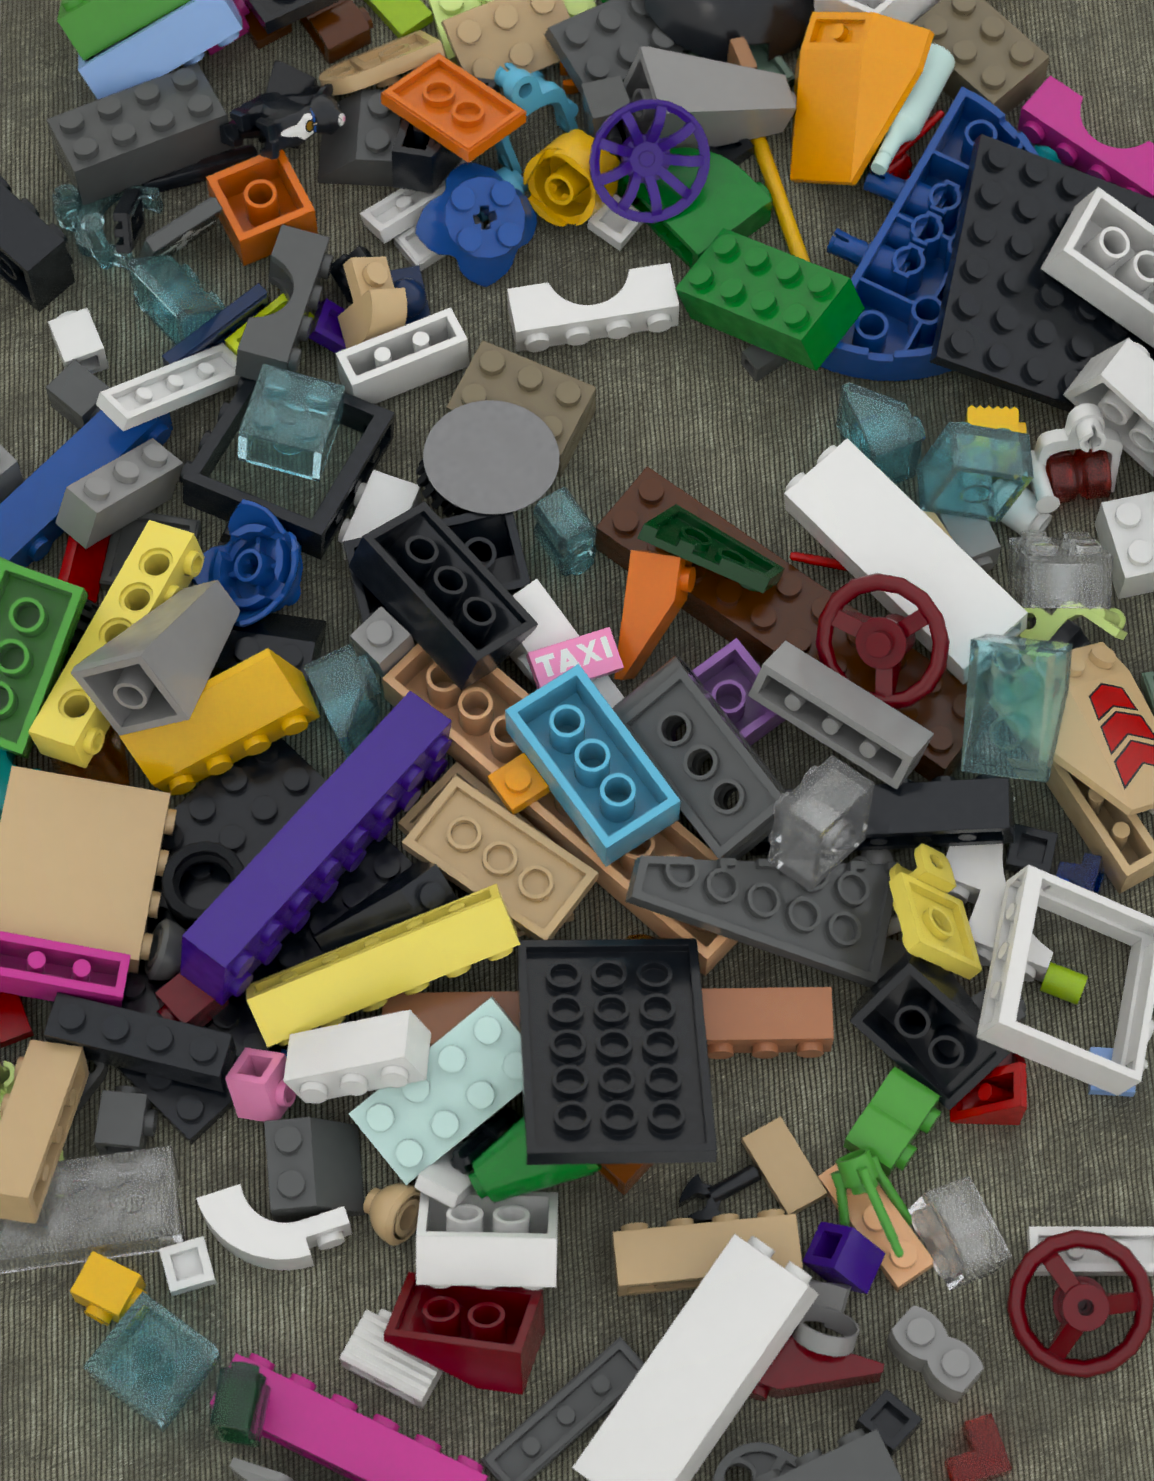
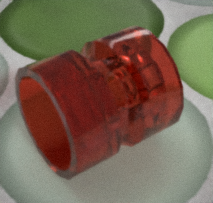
(1079, 474)

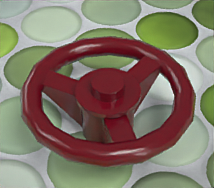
(885, 639)
(1080, 1304)

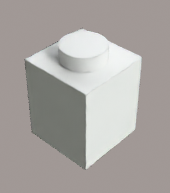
(78, 340)

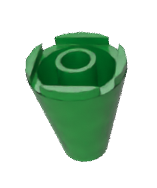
(504, 1174)

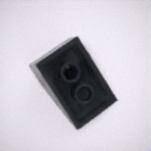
(402, 898)
(928, 1028)

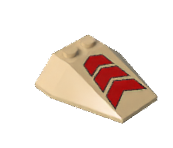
(1107, 730)

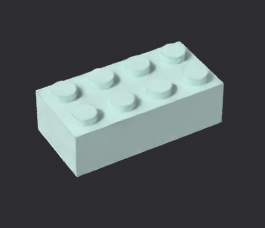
(467, 1081)

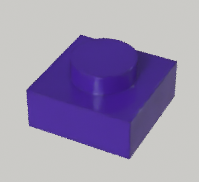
(326, 326)

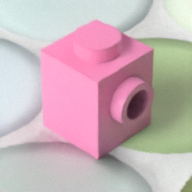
(259, 1086)

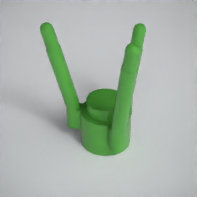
(860, 1173)

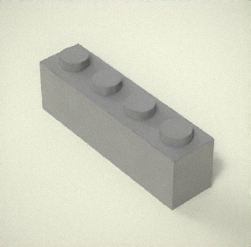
(840, 714)

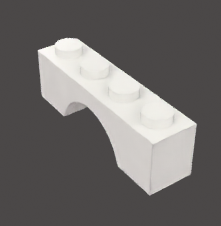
(545, 319)

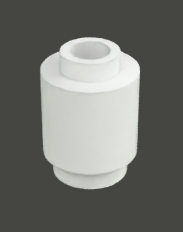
(1024, 516)

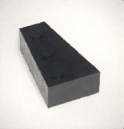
(421, 161)

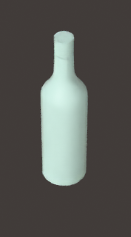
(917, 106)

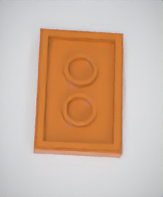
(453, 107)

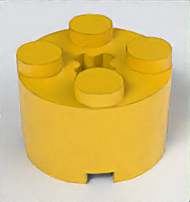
(562, 180)

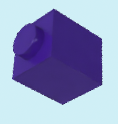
(844, 1256)

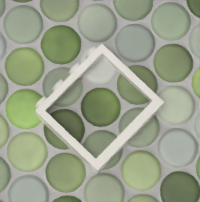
(1007, 970)

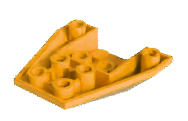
(849, 91)

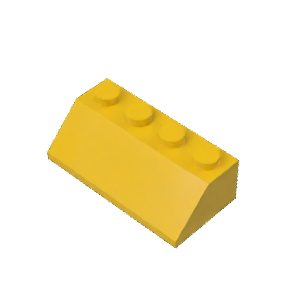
(233, 719)

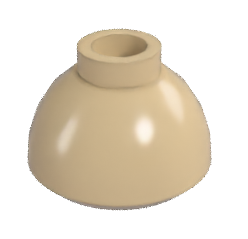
(393, 1212)

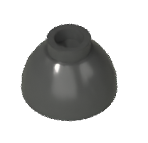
(165, 951)

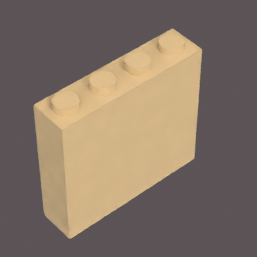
(82, 860)

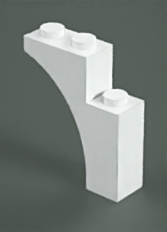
(982, 882)

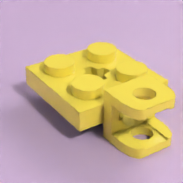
(930, 919)

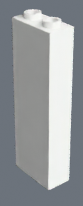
(880, 530)
(701, 1369)

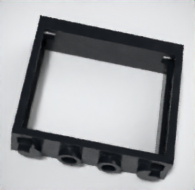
(314, 533)

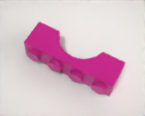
(1055, 121)

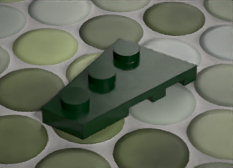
(710, 548)

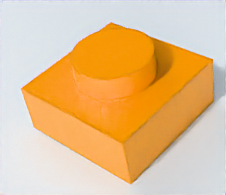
(518, 784)

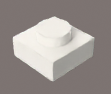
(613, 227)
(187, 1266)

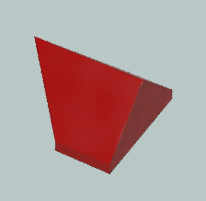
(997, 1098)

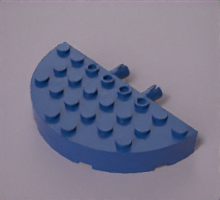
(908, 261)

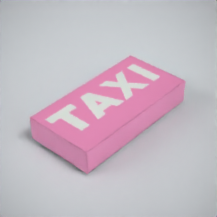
(593, 652)

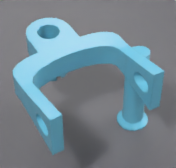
(530, 93)

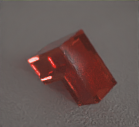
(985, 1456)

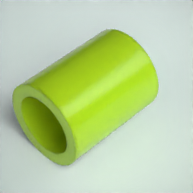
(1063, 983)

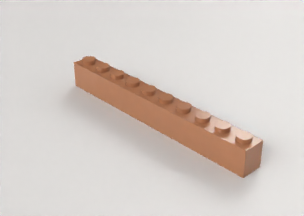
(735, 1018)

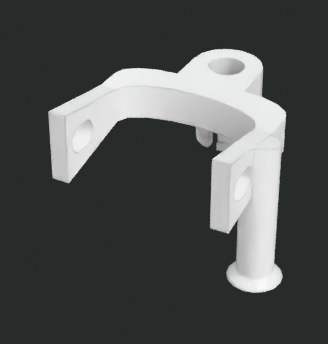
(1083, 431)

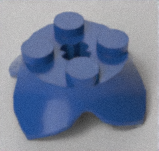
(449, 227)
(257, 565)

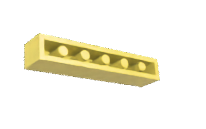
(383, 966)

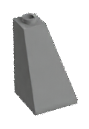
(722, 96)
(160, 662)

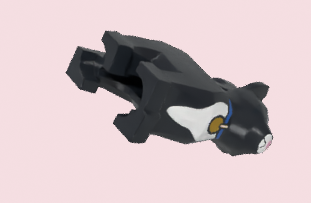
(284, 119)

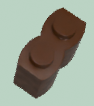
(339, 29)

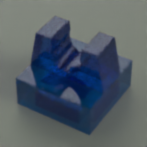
(1086, 875)

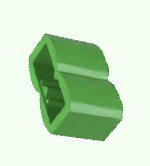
(894, 1119)

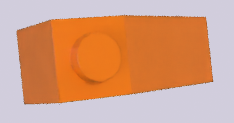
(653, 597)

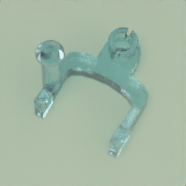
(89, 222)

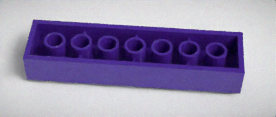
(315, 849)

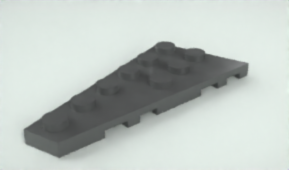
(831, 928)

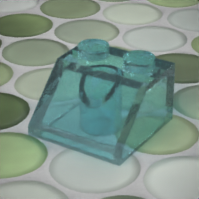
(172, 295)
(881, 430)
(347, 694)

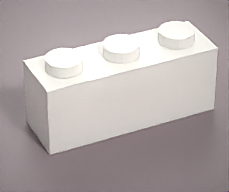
(404, 358)
(357, 1057)

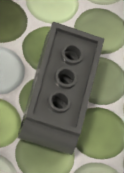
(653, 716)

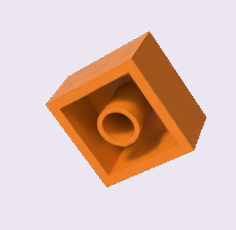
(258, 200)

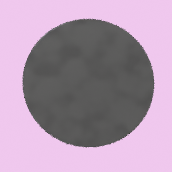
(491, 457)

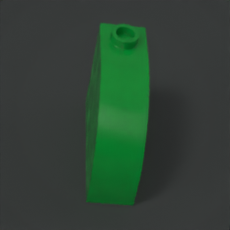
(726, 201)

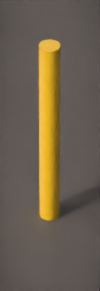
(780, 200)

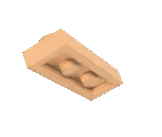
(863, 1218)

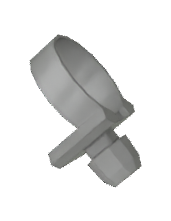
(829, 1310)

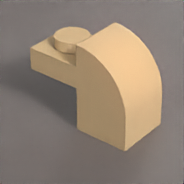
(376, 302)

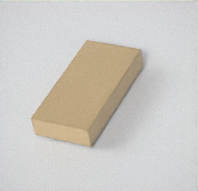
(784, 1167)

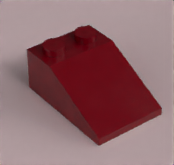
(471, 1331)

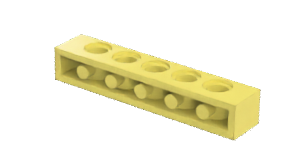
(155, 570)

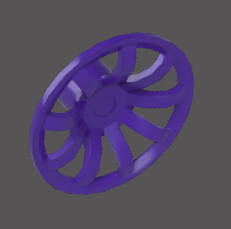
(647, 159)

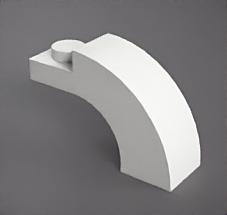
(270, 1242)

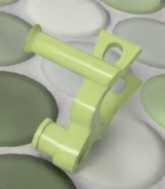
(1048, 624)

